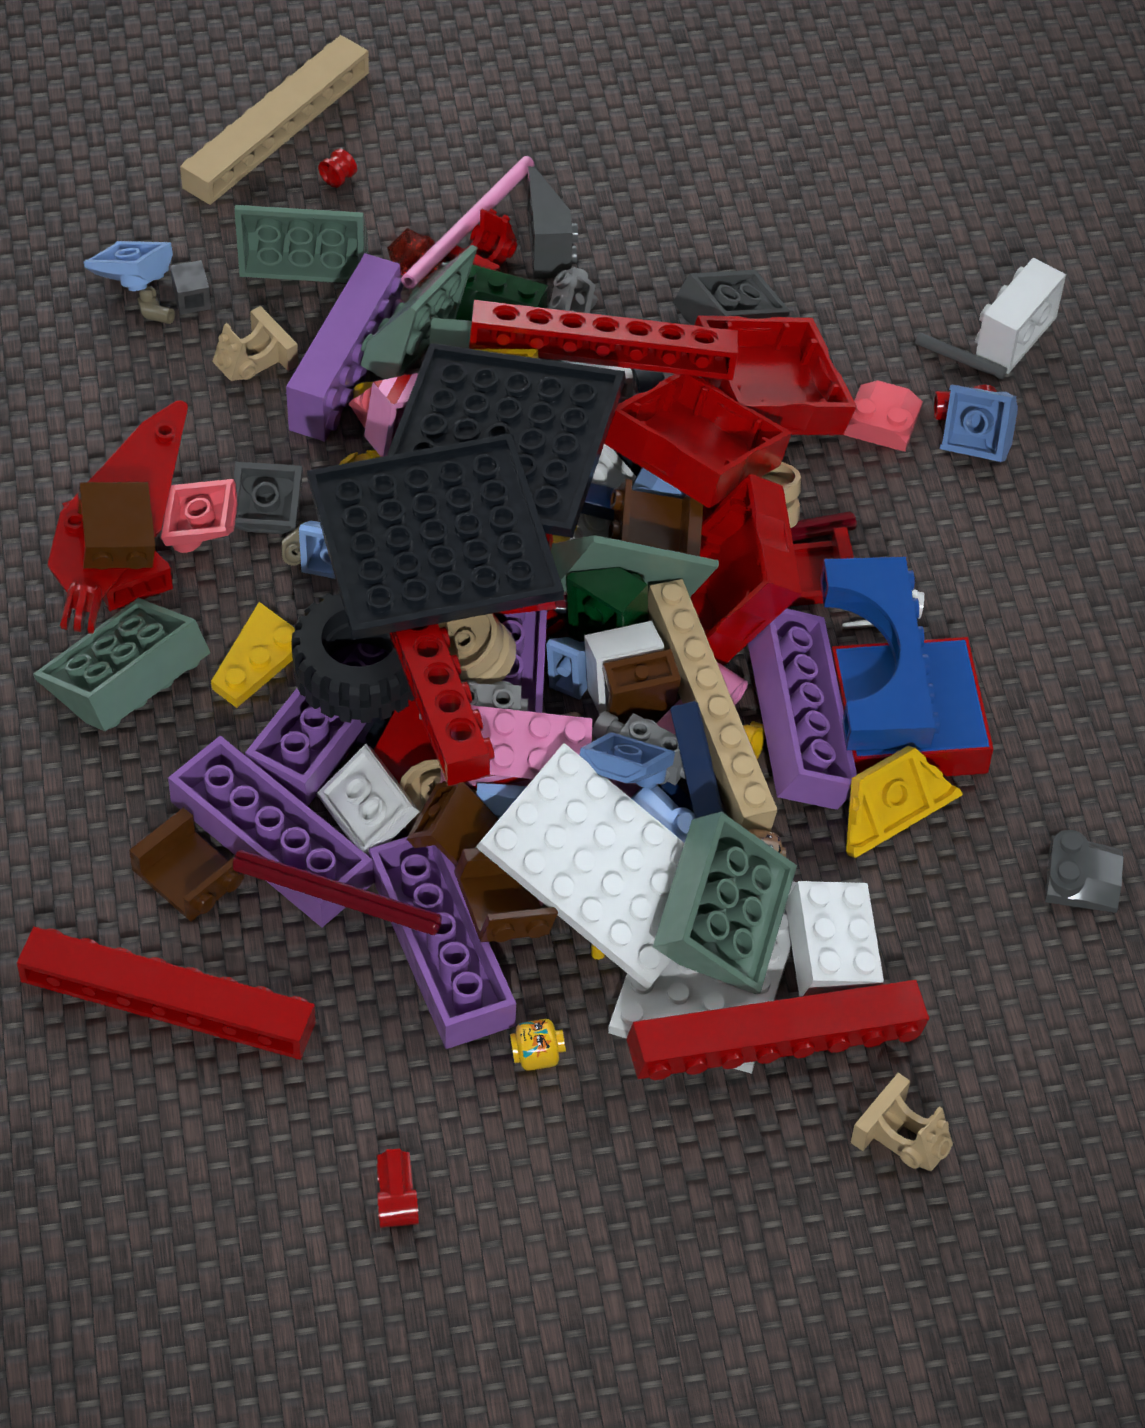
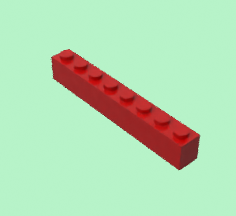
(167, 992)
(776, 1030)

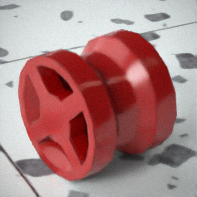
(337, 168)

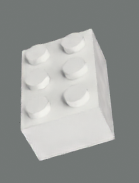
(1020, 314)
(833, 937)

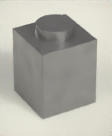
(190, 287)

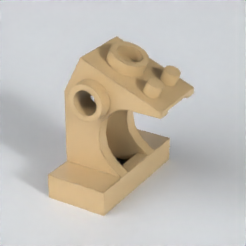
(266, 340)
(890, 1114)

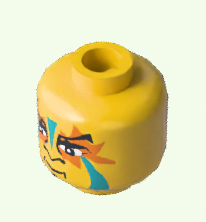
(537, 1044)

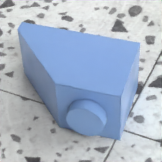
(567, 666)

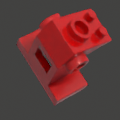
(492, 237)

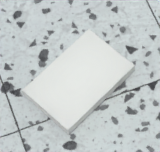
(367, 801)

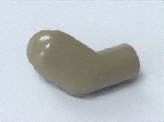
(291, 548)

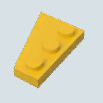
(255, 656)

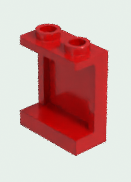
(810, 563)

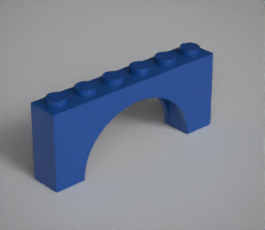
(883, 595)

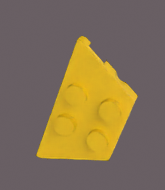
(893, 798)

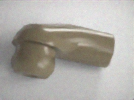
(151, 308)

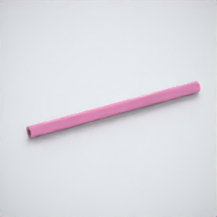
(466, 223)

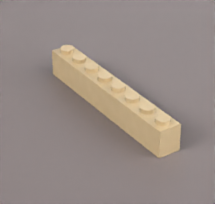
(274, 119)
(733, 759)

